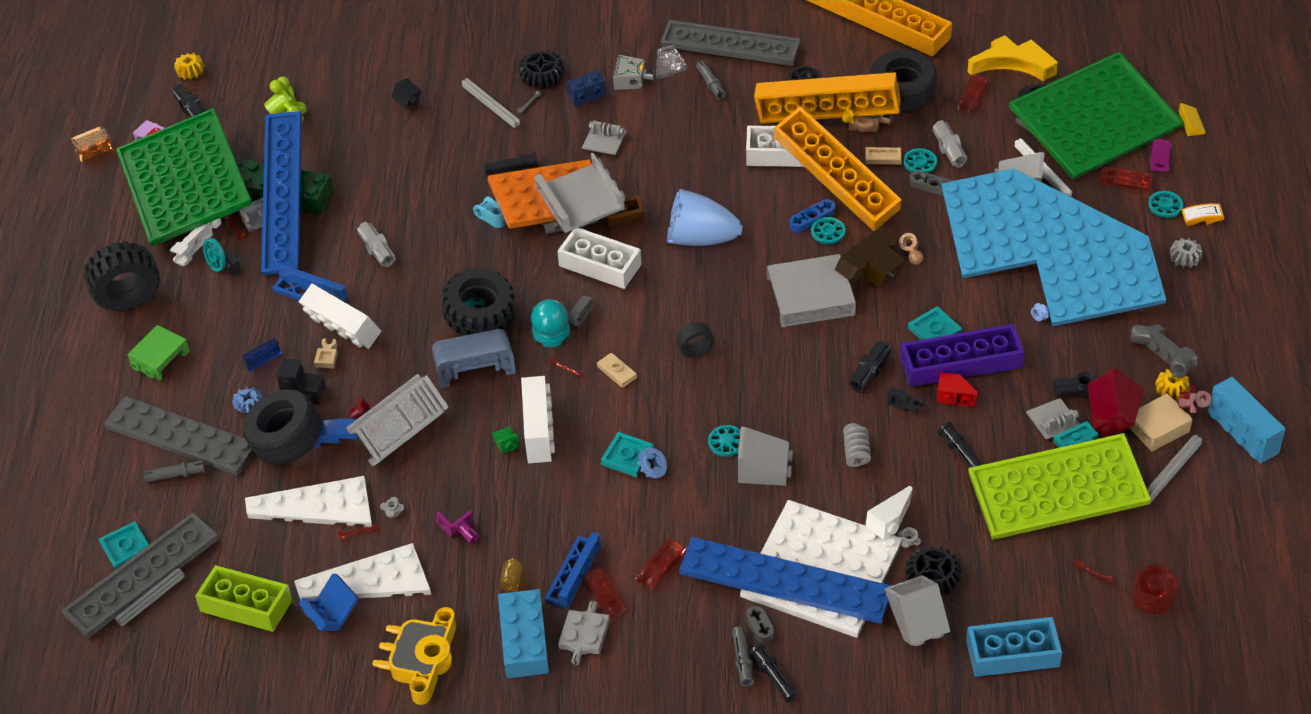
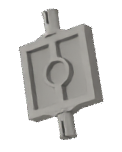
(584, 632)

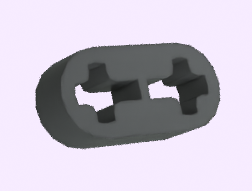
(581, 310)
(756, 626)

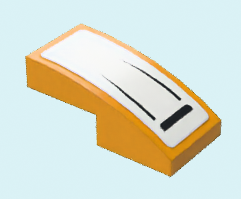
(1204, 212)

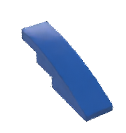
(333, 430)

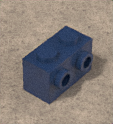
(586, 88)

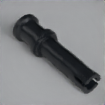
(520, 162)
(955, 442)
(769, 666)

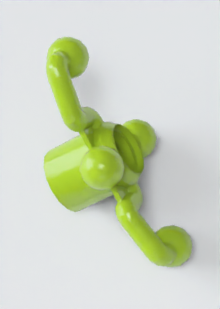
(283, 99)

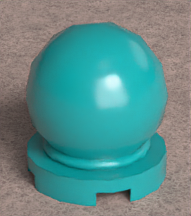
(550, 323)

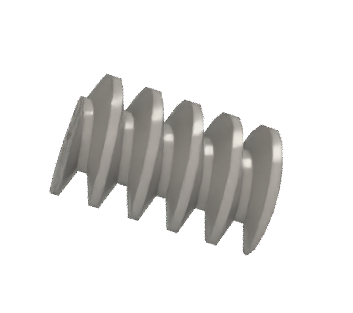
(856, 445)

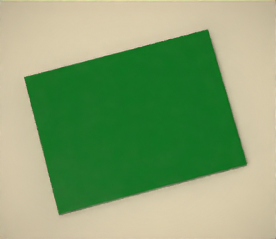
(1096, 115)
(183, 177)

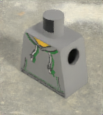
(630, 73)

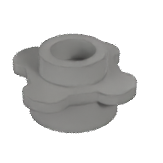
(392, 507)
(909, 533)

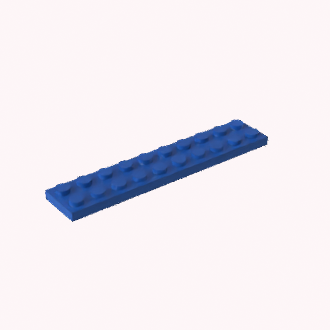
(281, 192)
(785, 580)

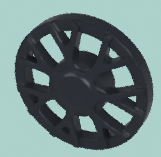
(804, 74)

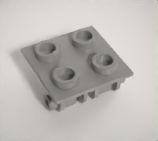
(604, 138)
(1053, 418)

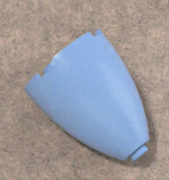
(700, 221)

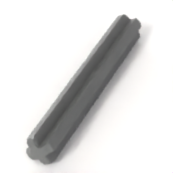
(149, 597)

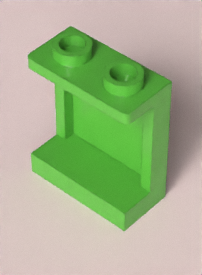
(157, 351)

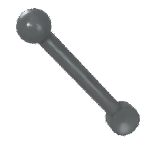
(520, 111)

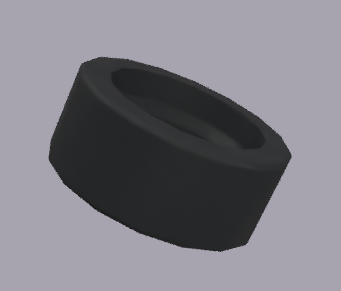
(689, 332)

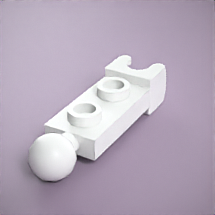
(193, 242)

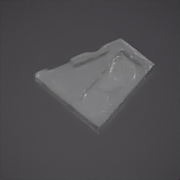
(669, 62)

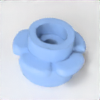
(1040, 312)

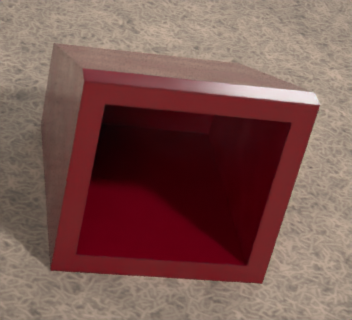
(1114, 402)

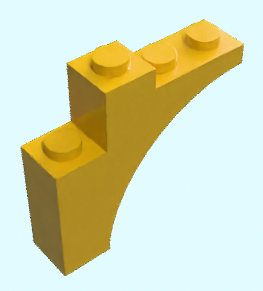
(1007, 55)

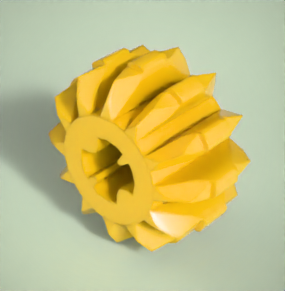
(189, 66)
(1170, 385)

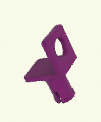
(1160, 155)
(460, 526)

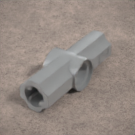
(949, 143)
(376, 244)

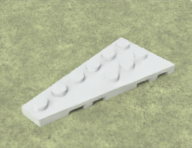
(321, 503)
(375, 576)

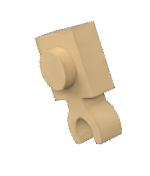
(327, 355)

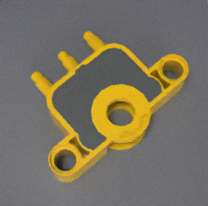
(411, 653)

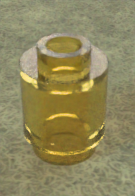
(511, 574)

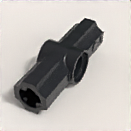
(188, 102)
(869, 366)
(1073, 386)

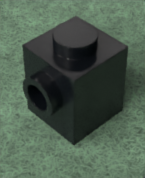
(406, 93)

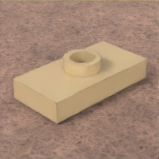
(882, 155)
(616, 370)

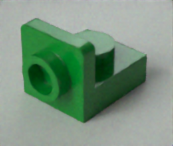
(506, 440)

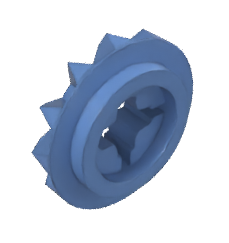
(245, 406)
(659, 462)

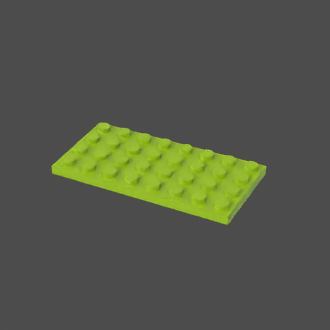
(1058, 486)

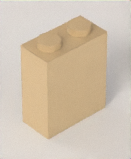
(1161, 422)

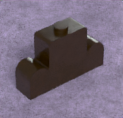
(872, 259)

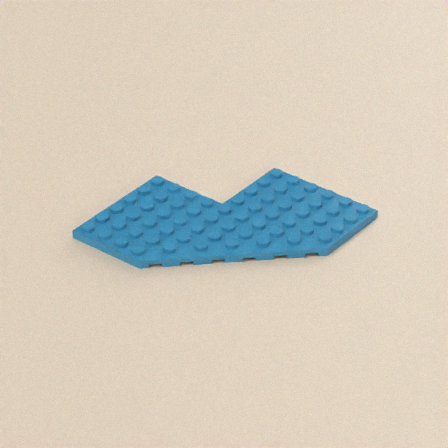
(1083, 257)

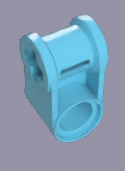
(490, 212)

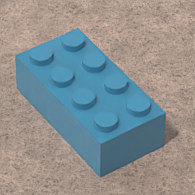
(1246, 420)
(523, 633)
(1013, 646)

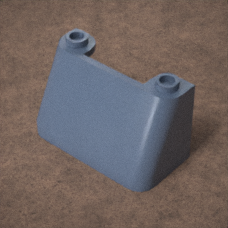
(472, 352)

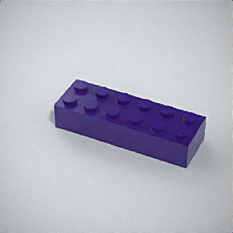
(962, 354)

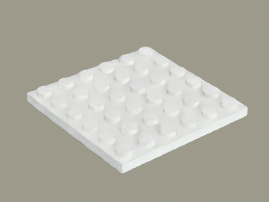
(829, 544)

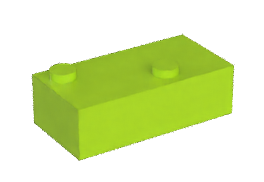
(244, 598)

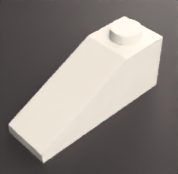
(888, 515)

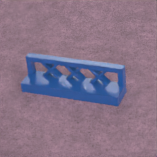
(303, 280)
(576, 574)

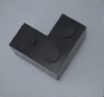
(292, 377)

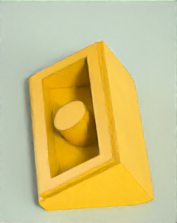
(1191, 120)

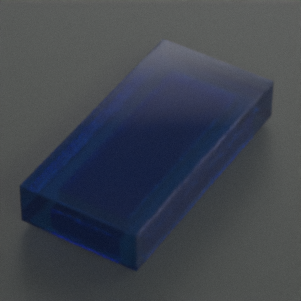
(261, 354)

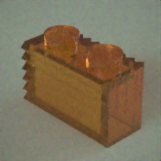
(91, 143)

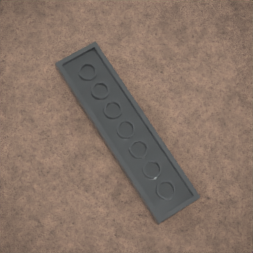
(731, 42)
(180, 435)
(139, 575)

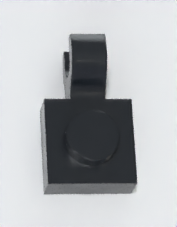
(232, 262)
(901, 400)

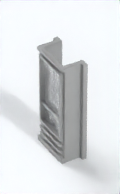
(398, 417)

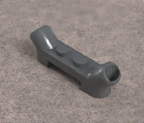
(1153, 337)

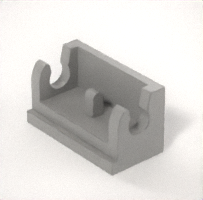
(253, 215)

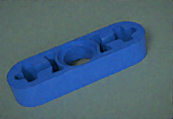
(801, 221)

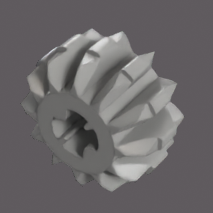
(1186, 252)

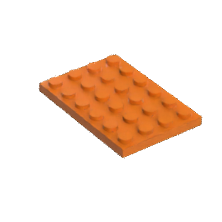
(519, 197)

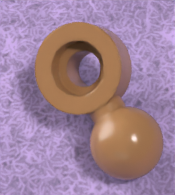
(915, 256)

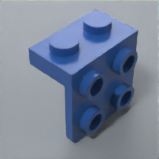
(331, 606)

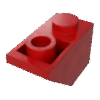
(955, 390)

